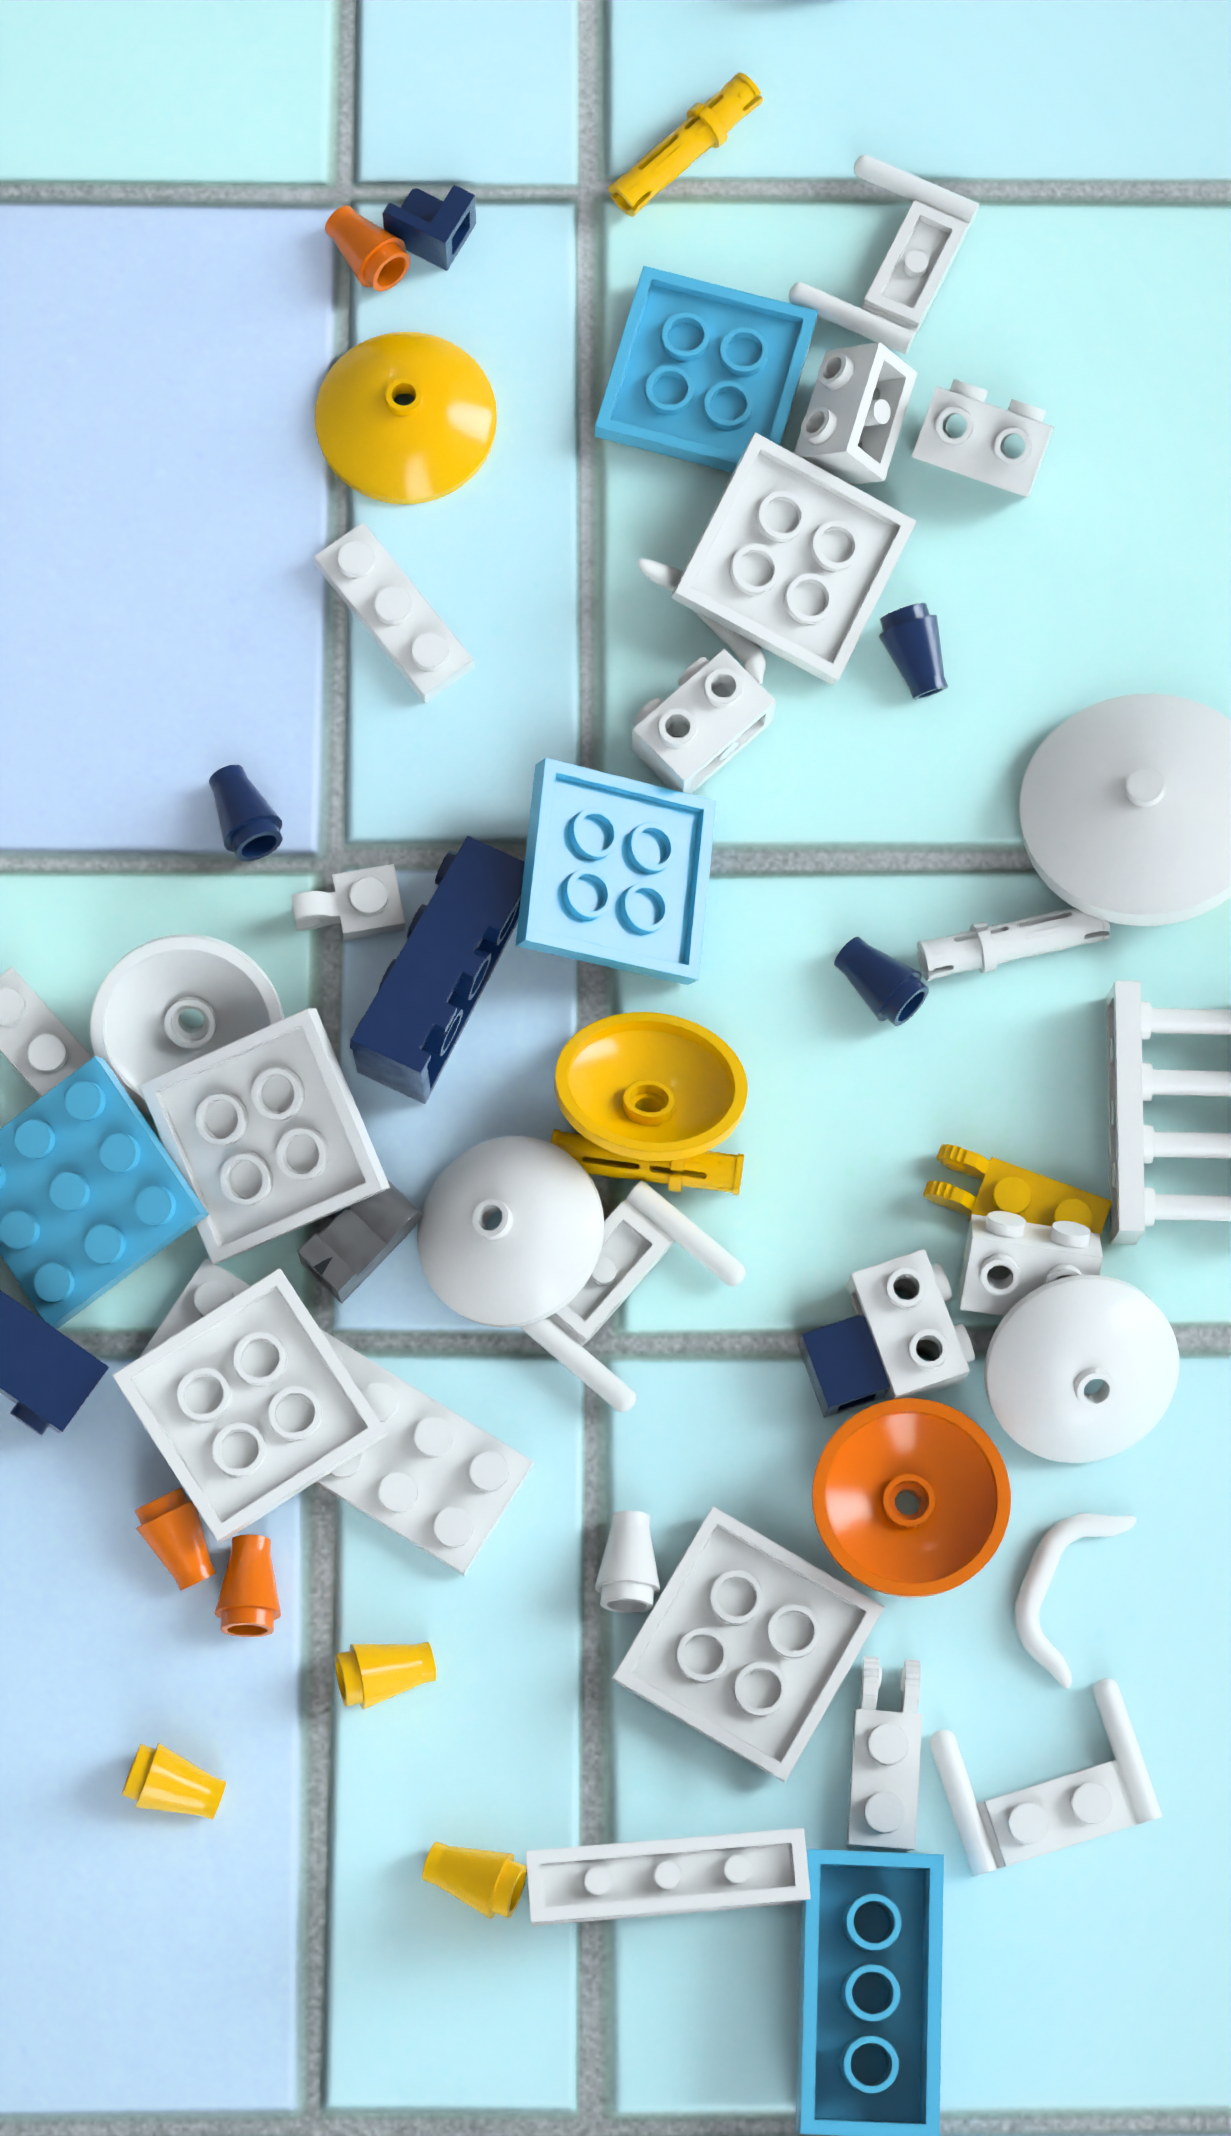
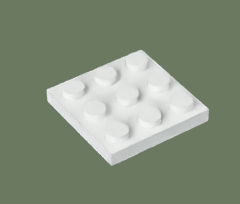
(793, 559)
(265, 1134)
(249, 1405)
(748, 1644)

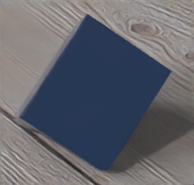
(433, 226)
(843, 1365)

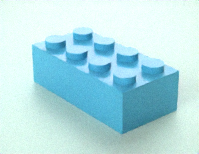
(870, 1995)

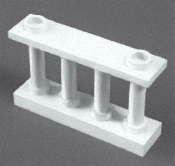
(1134, 1143)
(667, 1876)

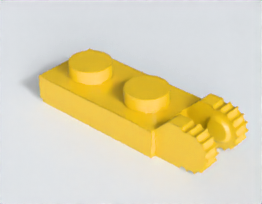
(1014, 1191)

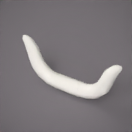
(747, 651)
(1039, 1578)

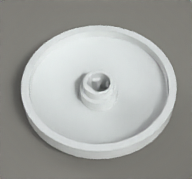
(1133, 810)

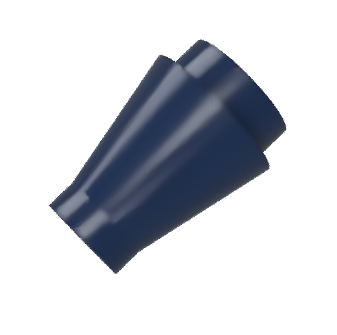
(915, 648)
(245, 817)
(884, 983)

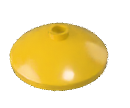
(411, 449)
(650, 1086)

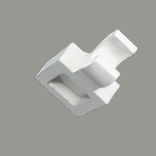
(362, 902)

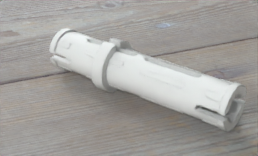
(997, 944)

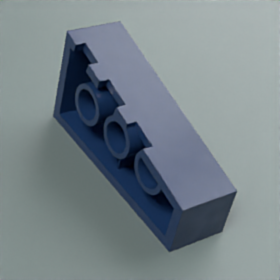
(440, 970)
(42, 1369)

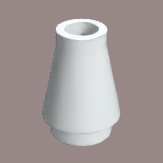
(628, 1565)

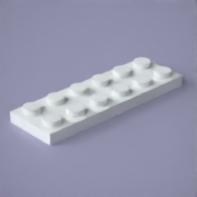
(426, 1480)

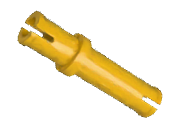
(704, 128)
(703, 1171)

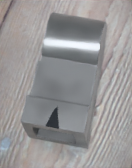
(359, 1241)

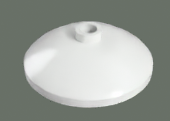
(142, 998)
(537, 1252)
(1059, 1343)

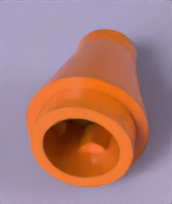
(370, 251)
(177, 1537)
(249, 1590)

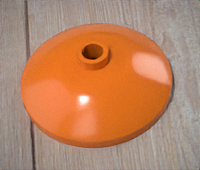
(940, 1461)

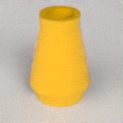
(381, 1671)
(171, 1784)
(477, 1877)

